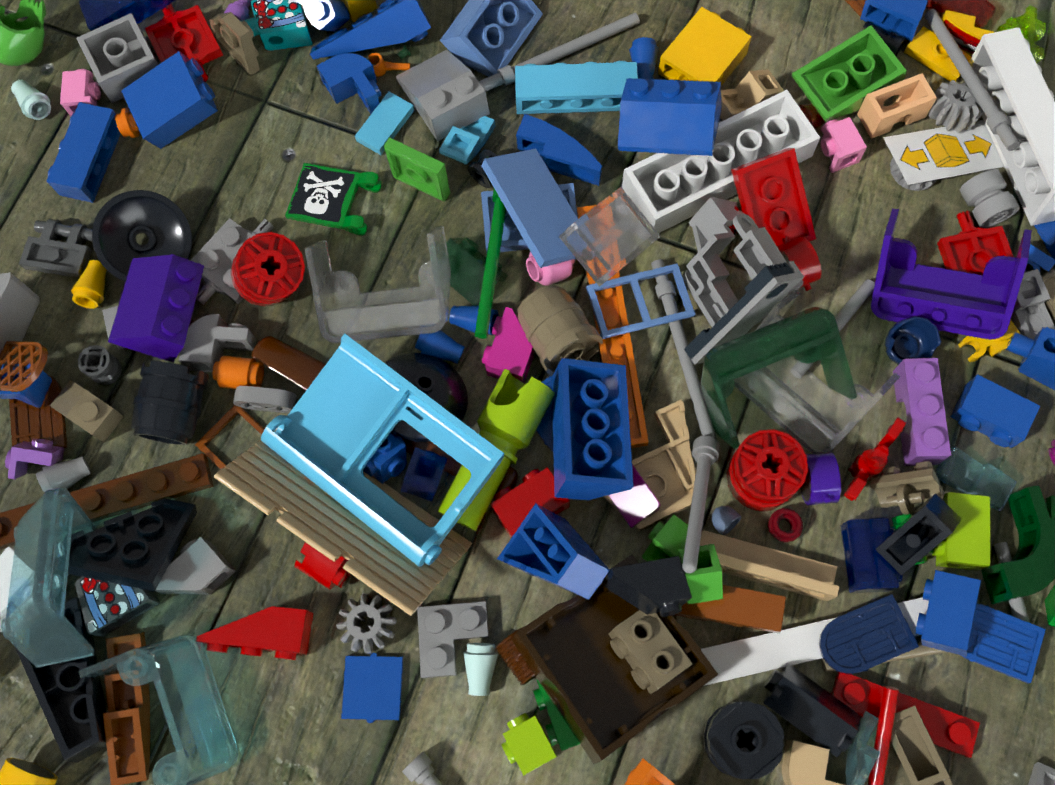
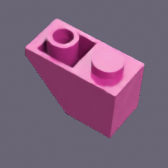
(509, 348)

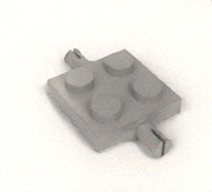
(218, 257)

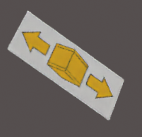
(943, 153)

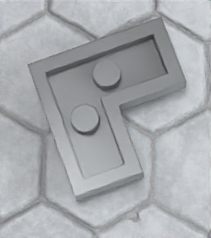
(440, 628)

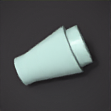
(31, 101)
(480, 665)

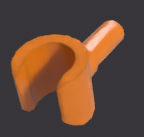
(382, 66)

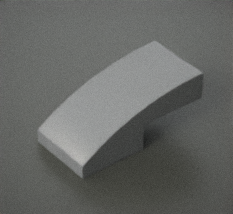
(1030, 308)

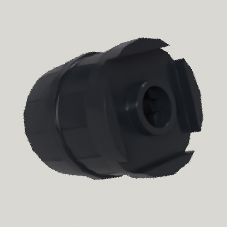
(168, 402)
(721, 739)

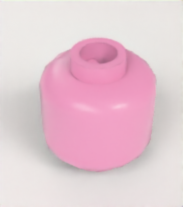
(549, 274)

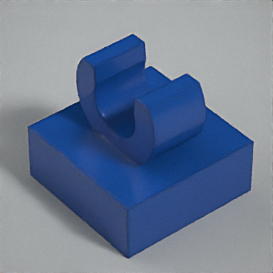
(1039, 259)

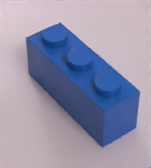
(84, 153)

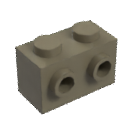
(648, 650)

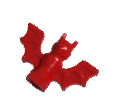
(872, 461)

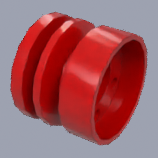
(254, 282)
(759, 487)

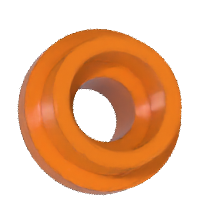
(126, 123)

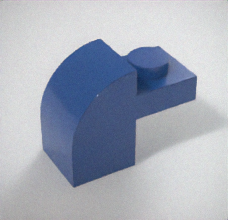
(350, 75)

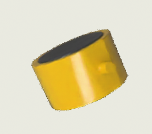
(25, 773)

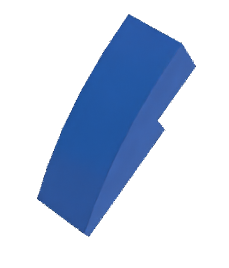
(558, 150)

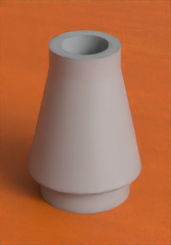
(63, 474)

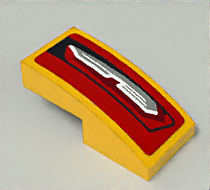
(963, 30)

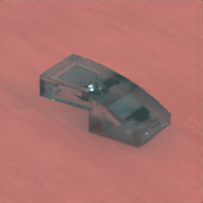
(975, 479)
(860, 755)

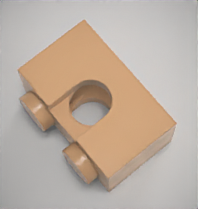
(910, 104)

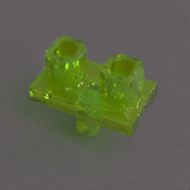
(1031, 29)

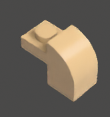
(753, 89)
(805, 764)

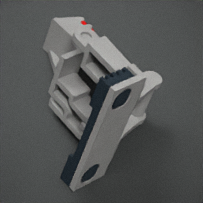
(707, 275)

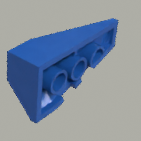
(393, 24)

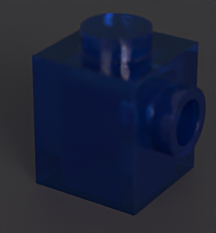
(423, 474)

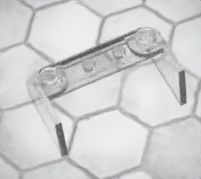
(380, 313)
(806, 405)

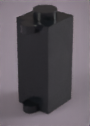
(811, 709)

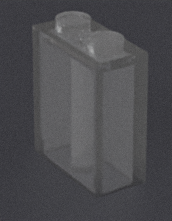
(609, 236)

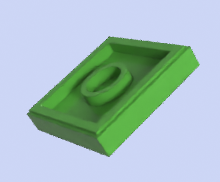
(417, 169)

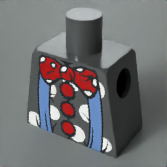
(111, 605)

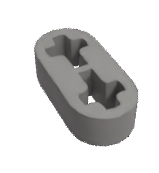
(264, 399)

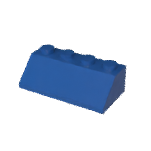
(590, 430)

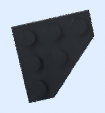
(132, 547)

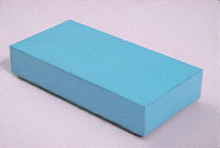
(384, 122)

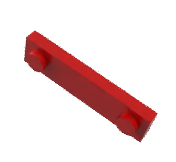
(944, 727)

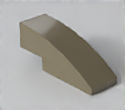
(917, 750)

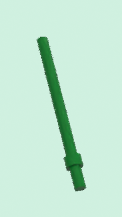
(491, 267)

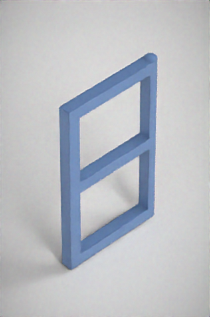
(633, 280)

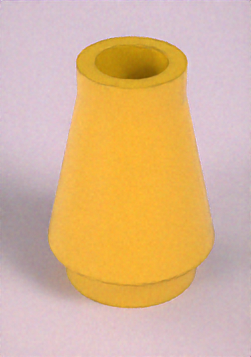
(90, 286)

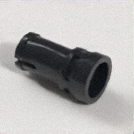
(892, 40)

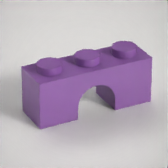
(926, 425)

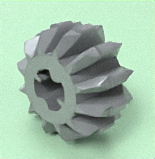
(955, 107)
(358, 634)

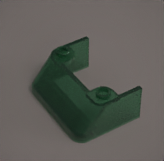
(805, 336)

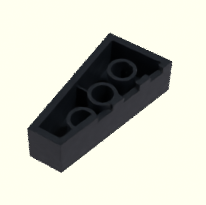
(69, 702)

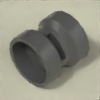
(99, 365)

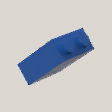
(170, 100)

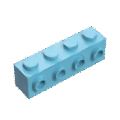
(571, 87)

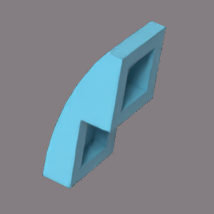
(467, 141)

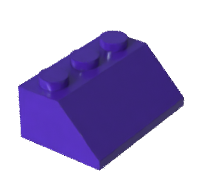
(157, 305)

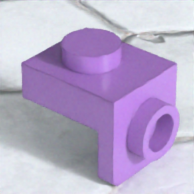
(37, 452)

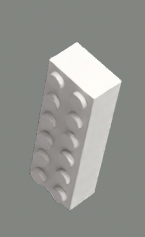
(1020, 91)
(678, 185)

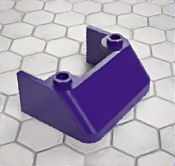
(948, 298)

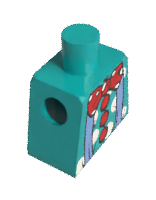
(279, 24)

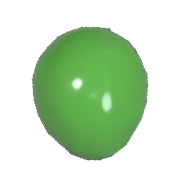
(22, 39)

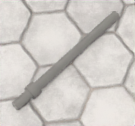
(507, 74)
(997, 121)
(666, 291)

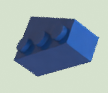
(554, 553)

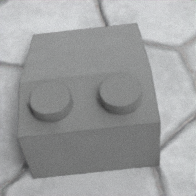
(444, 93)

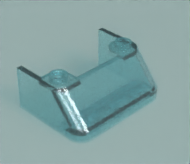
(39, 581)
(189, 704)

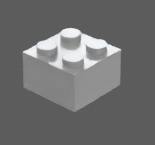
(117, 55)

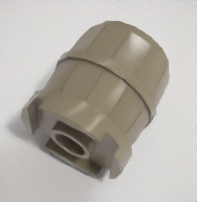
(557, 327)

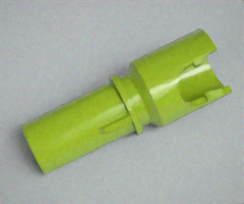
(509, 425)

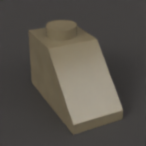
(87, 411)

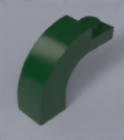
(1034, 561)

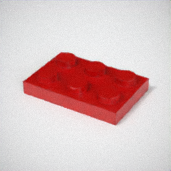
(775, 196)

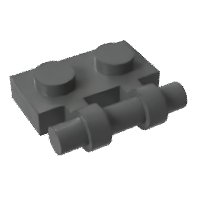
(54, 256)

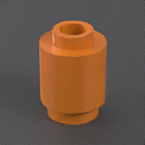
(238, 371)

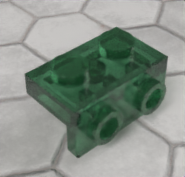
(468, 268)

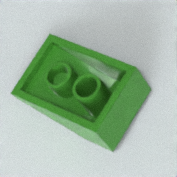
(845, 74)

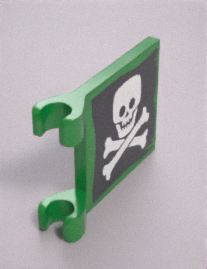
(326, 196)

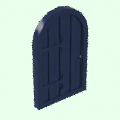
(866, 637)

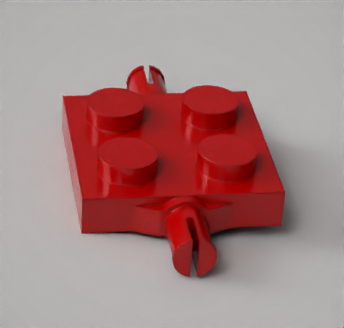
(184, 32)
(973, 246)

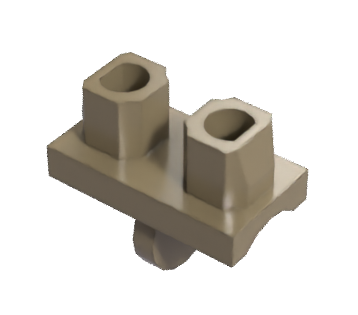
(907, 487)

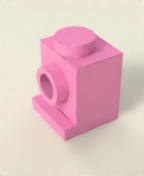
(78, 87)
(842, 143)

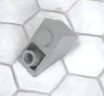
(196, 571)

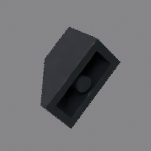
(919, 534)
(651, 585)

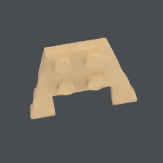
(670, 468)

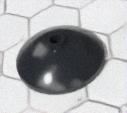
(135, 214)
(443, 382)

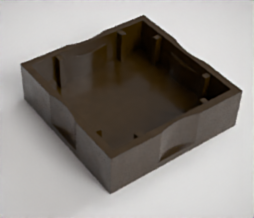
(589, 682)

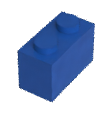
(994, 412)
(949, 612)

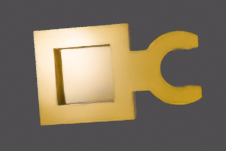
(993, 346)

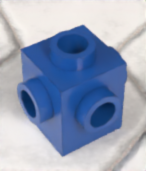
(388, 459)

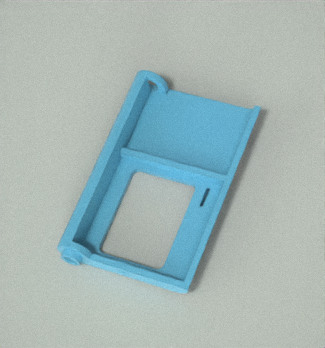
(346, 421)

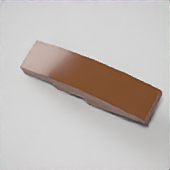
(740, 608)
(127, 719)

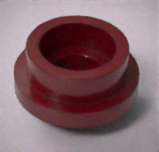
(792, 518)

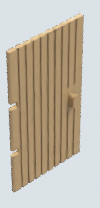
(334, 531)

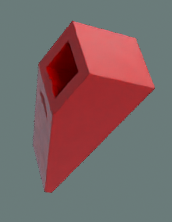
(271, 629)

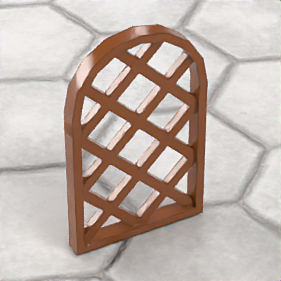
(35, 368)

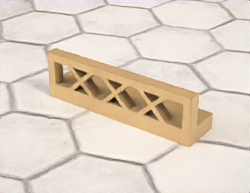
(773, 567)

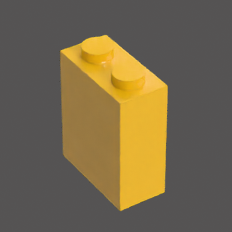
(705, 50)

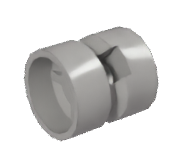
(989, 198)

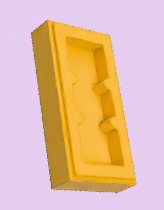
(930, 52)

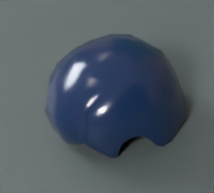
(912, 339)

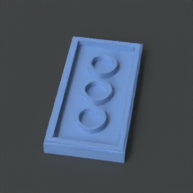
(533, 203)

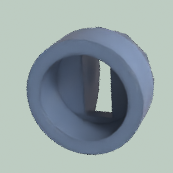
(725, 519)

